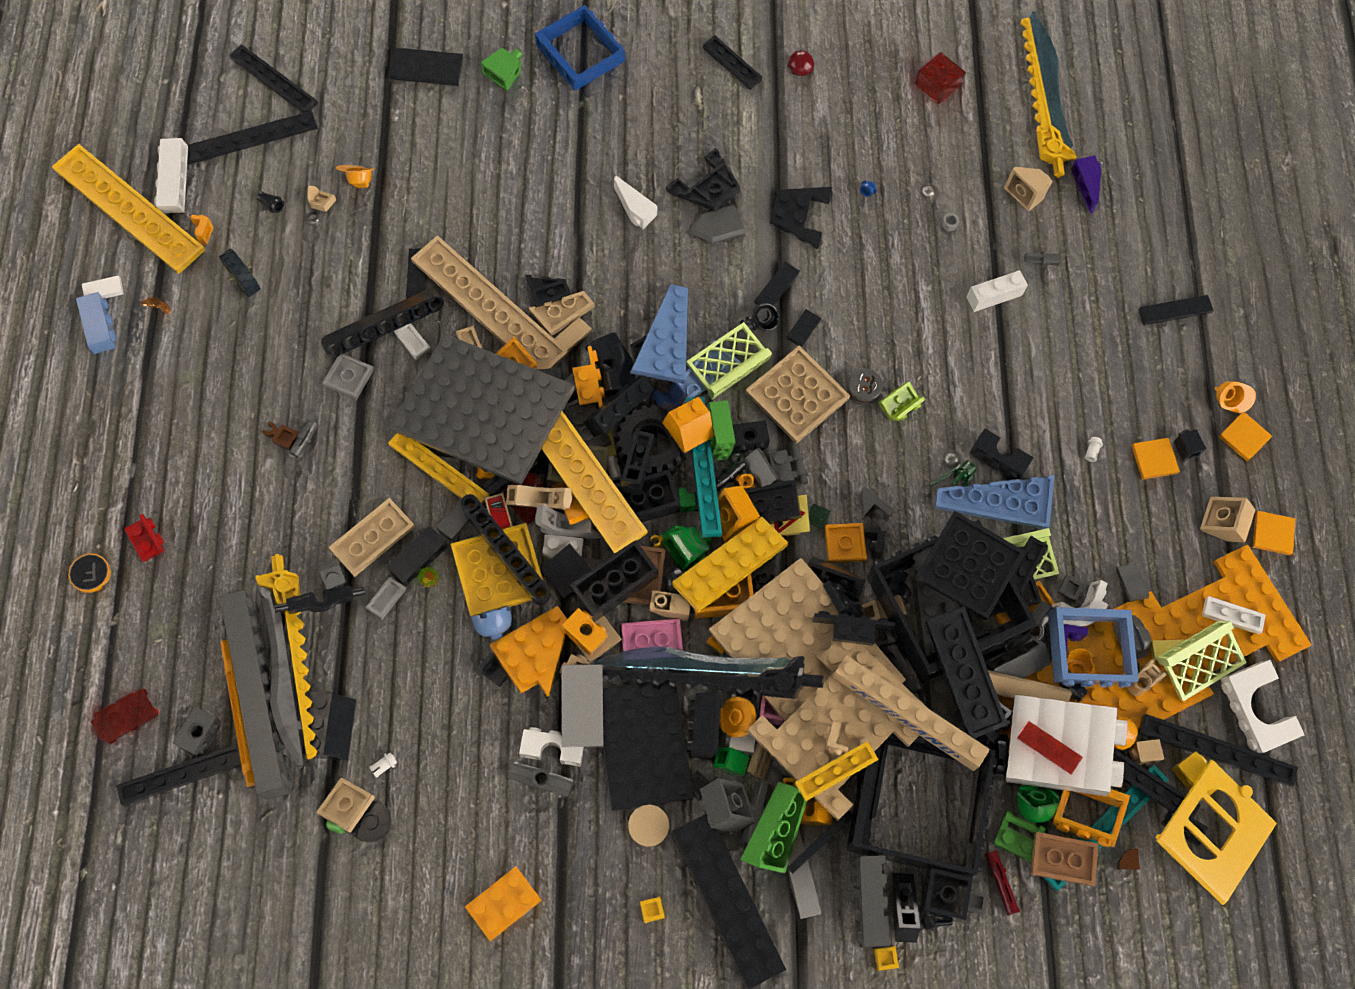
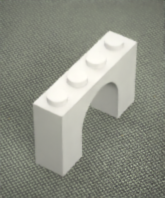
(1239, 689)

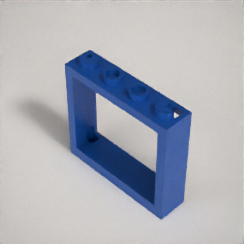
(580, 15)

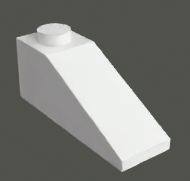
(638, 207)

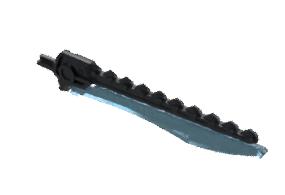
(771, 683)

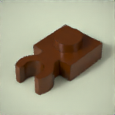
(283, 436)

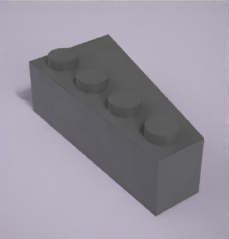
(870, 901)

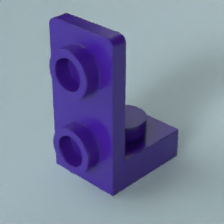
(1074, 633)

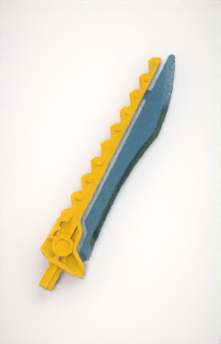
(1052, 139)

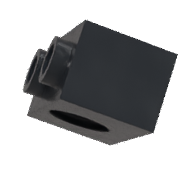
(757, 430)

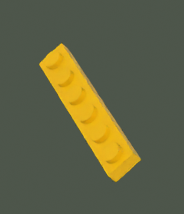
(437, 468)

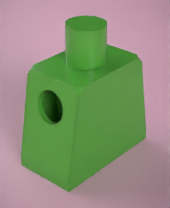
(502, 67)

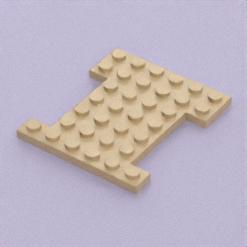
(800, 740)

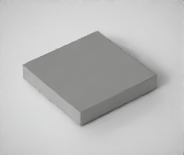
(348, 376)

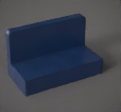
(671, 400)

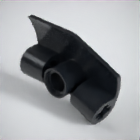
(614, 354)

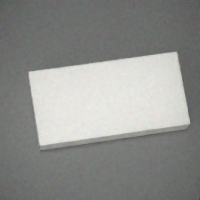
(106, 287)
(412, 341)

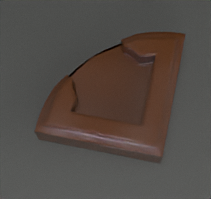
(1129, 860)

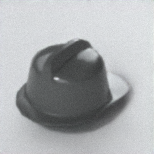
(1141, 637)

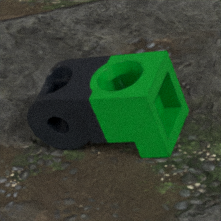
(687, 500)

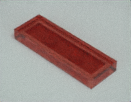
(1049, 747)

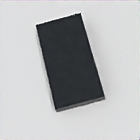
(426, 66)

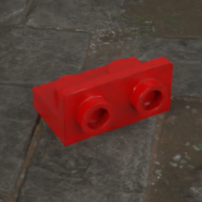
(144, 538)

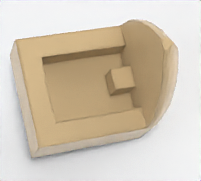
(319, 200)

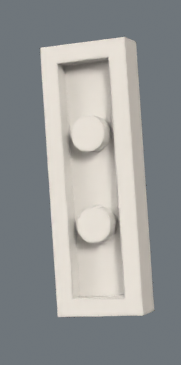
(1239, 616)

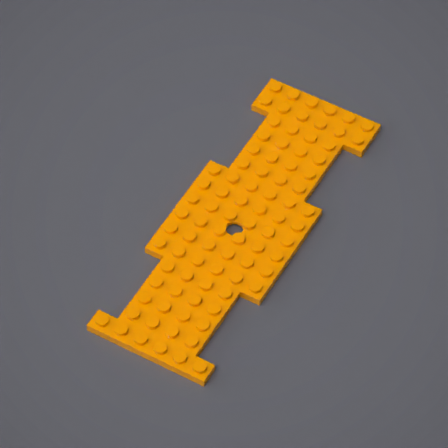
(1242, 584)

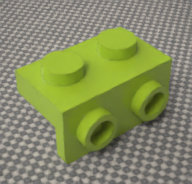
(900, 402)

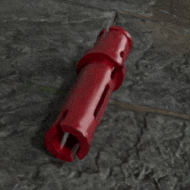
(1002, 883)

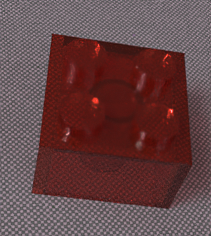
(939, 77)

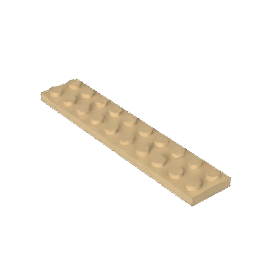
(486, 302)

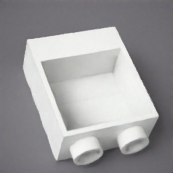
(1081, 727)

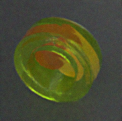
(428, 577)

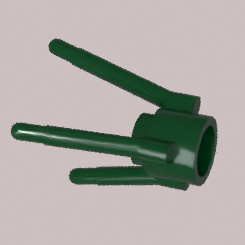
(963, 471)

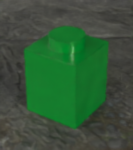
(731, 761)

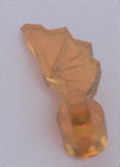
(154, 302)

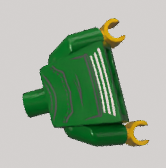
(684, 545)

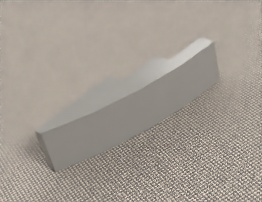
(803, 884)

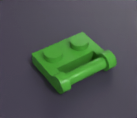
(1014, 841)

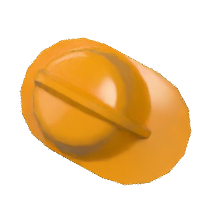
(357, 175)
(1235, 396)

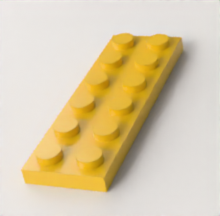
(729, 564)

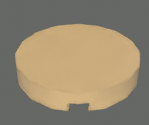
(648, 825)

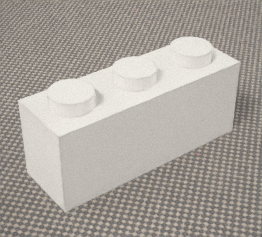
(997, 291)

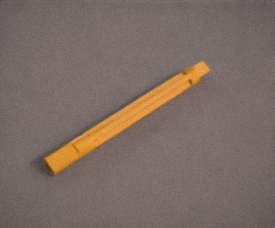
(237, 715)

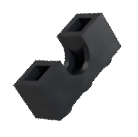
(986, 450)

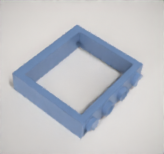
(1058, 646)

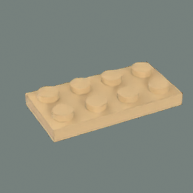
(371, 537)

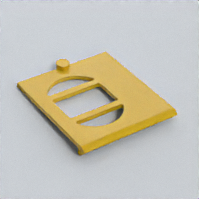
(1249, 834)

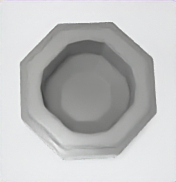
(950, 222)

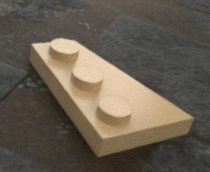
(559, 314)

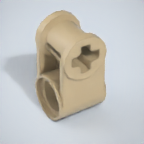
(1148, 677)

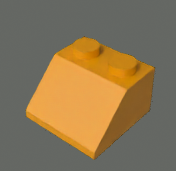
(690, 424)
(735, 511)

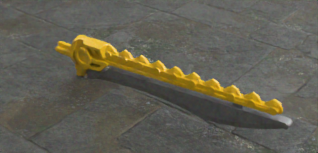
(283, 586)

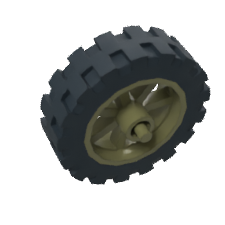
(239, 272)

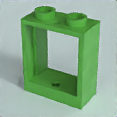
(724, 438)

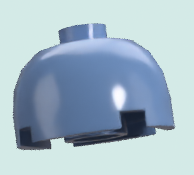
(492, 622)

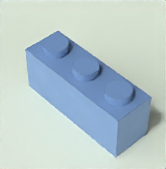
(96, 322)

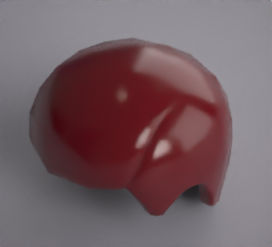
(801, 63)

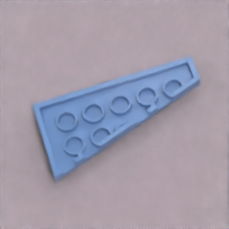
(666, 342)
(1007, 501)

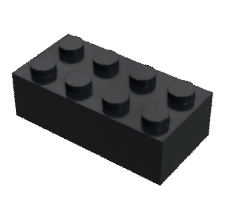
(656, 499)
(614, 580)

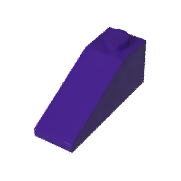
(1087, 176)

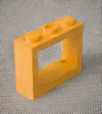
(1104, 839)

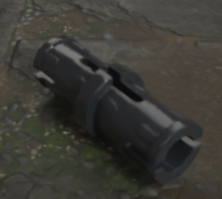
(728, 474)

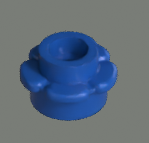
(867, 188)

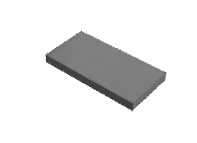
(582, 706)

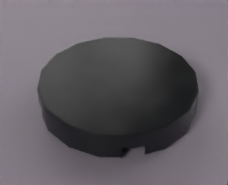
(373, 824)

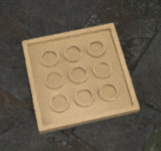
(797, 394)

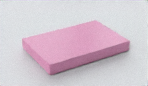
(652, 634)

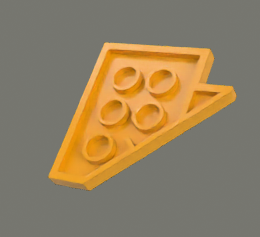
(532, 651)

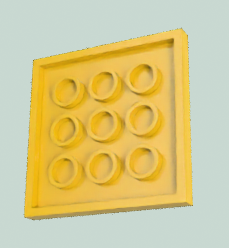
(484, 576)

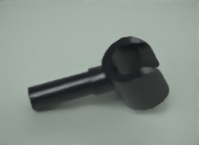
(929, 923)

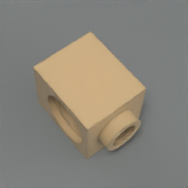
(1146, 752)

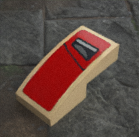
(498, 510)

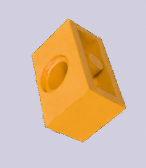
(587, 643)

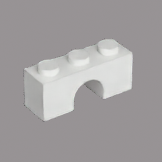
(535, 742)

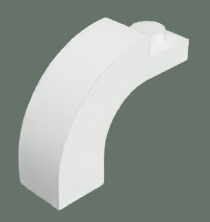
(1092, 601)

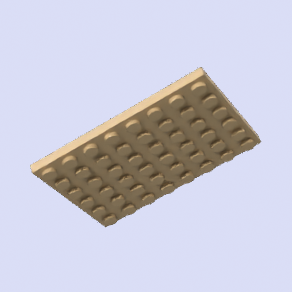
(780, 624)

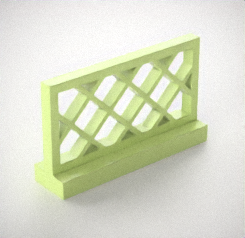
(741, 369)
(1042, 535)
(1198, 643)

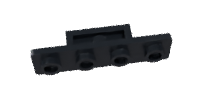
(853, 630)

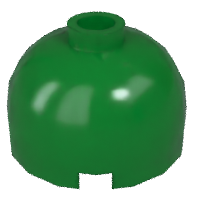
(1036, 804)

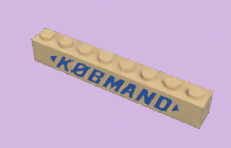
(911, 713)

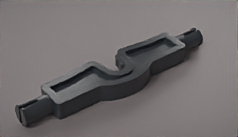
(308, 601)

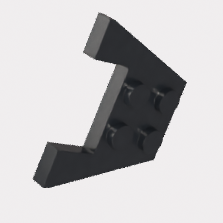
(711, 190)
(792, 208)

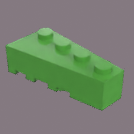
(777, 830)

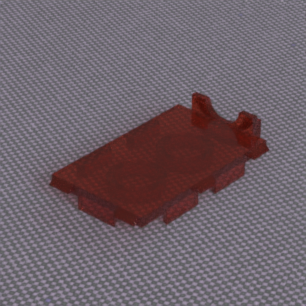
(123, 716)

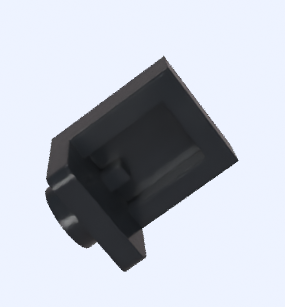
(493, 670)

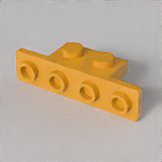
(587, 382)

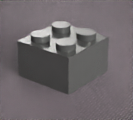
(727, 805)

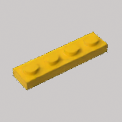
(836, 771)

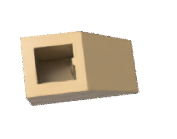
(670, 605)

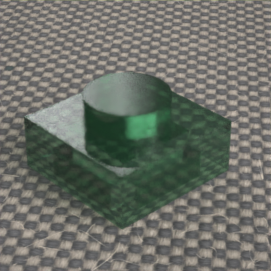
(818, 516)

